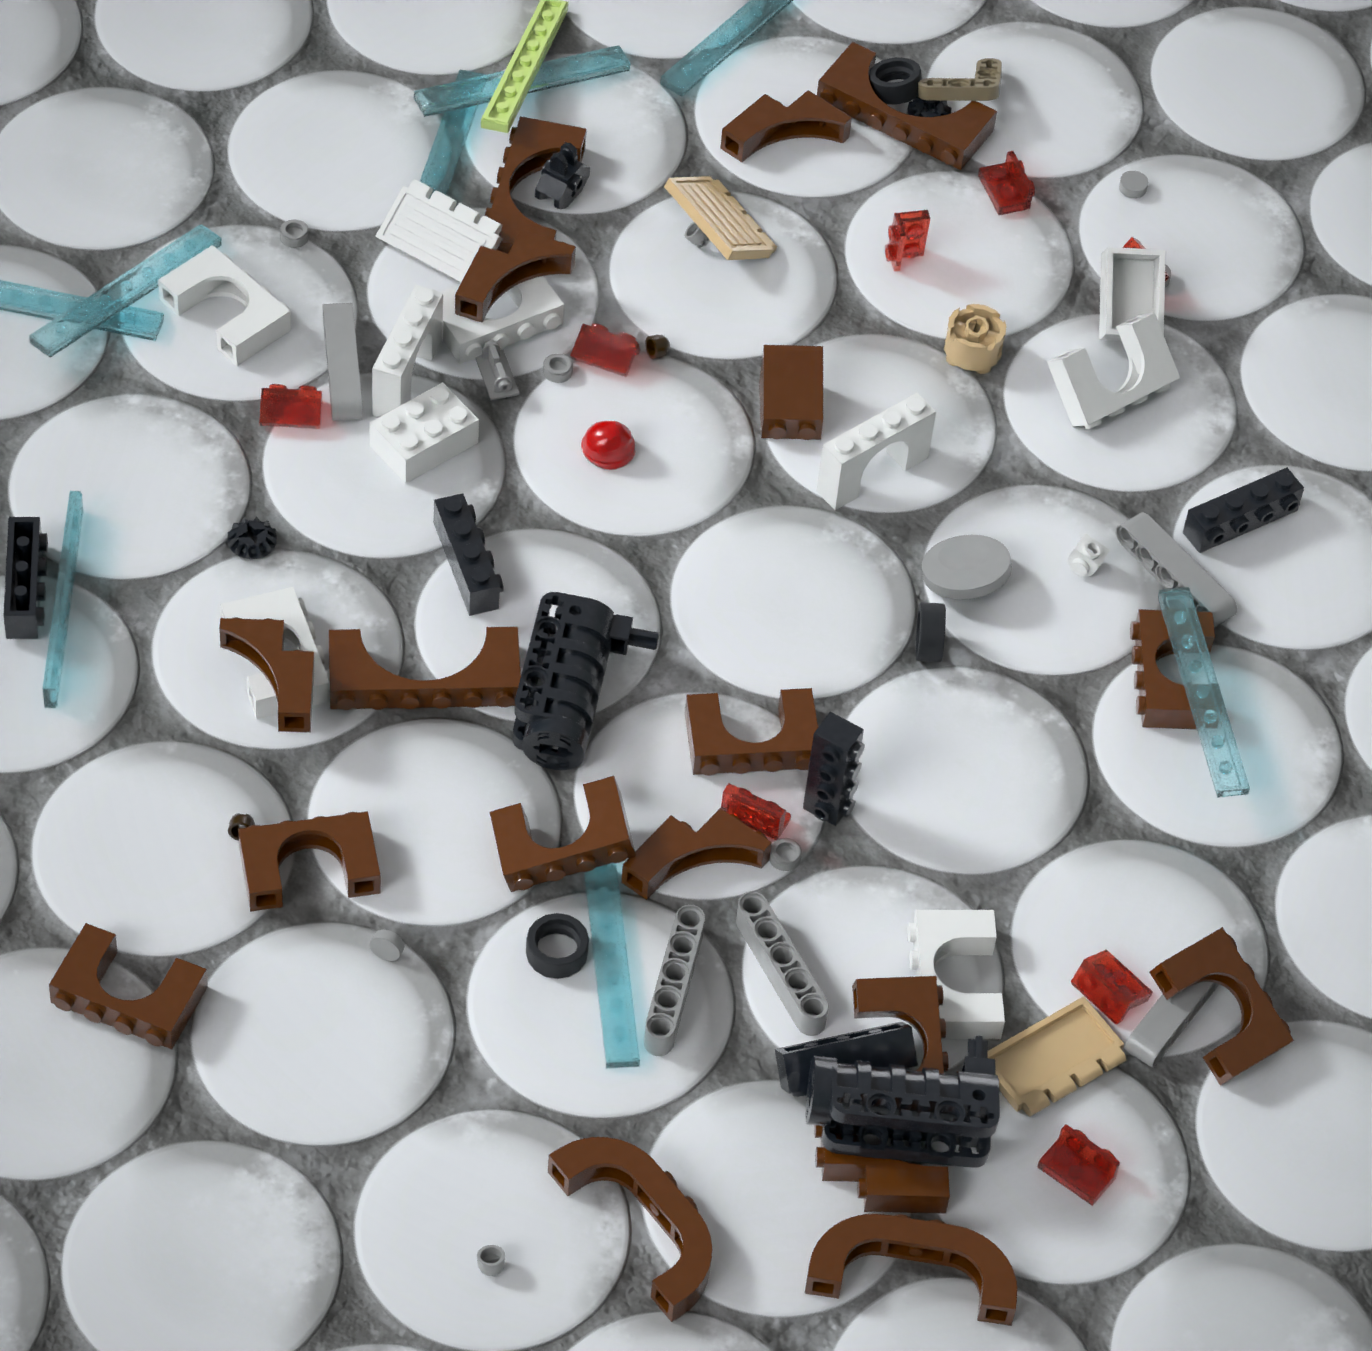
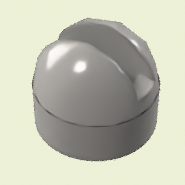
(695, 234)
(491, 1260)

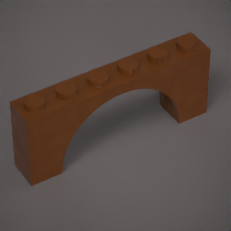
(947, 137)
(531, 146)
(364, 684)

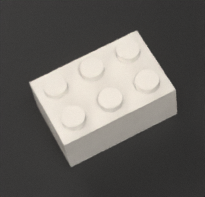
(1130, 286)
(424, 432)

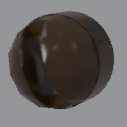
(657, 346)
(235, 822)

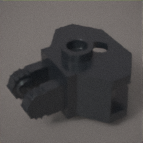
(562, 177)

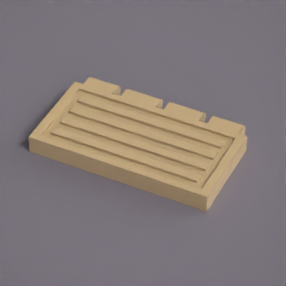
(721, 217)
(1056, 1056)

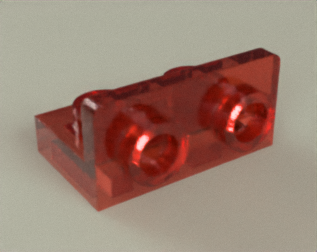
(1007, 185)
(907, 236)
(604, 349)
(291, 407)
(755, 812)
(1110, 985)
(1080, 1165)

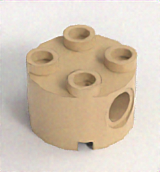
(974, 338)

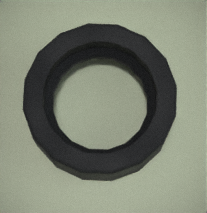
(895, 69)
(930, 632)
(557, 924)

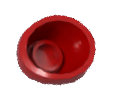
(608, 445)

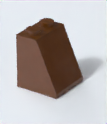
(791, 392)

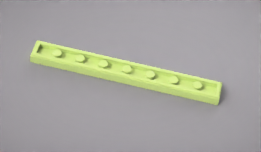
(524, 65)

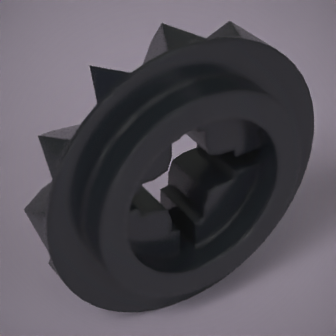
(918, 105)
(245, 546)

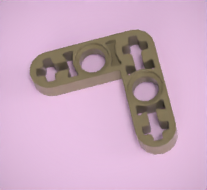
(981, 88)

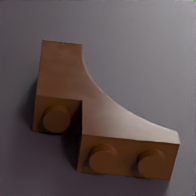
(771, 122)
(497, 272)
(287, 671)
(679, 848)
(887, 1183)

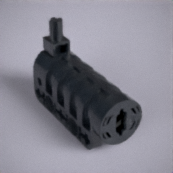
(571, 674)
(907, 1107)

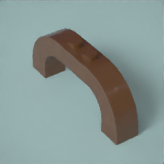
(657, 1191)
(921, 1242)

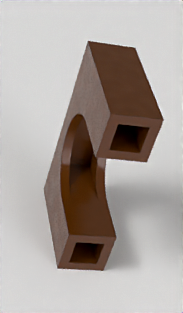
(1160, 699)
(717, 751)
(343, 836)
(602, 843)
(1218, 961)
(911, 1000)
(155, 1018)

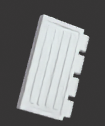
(436, 233)

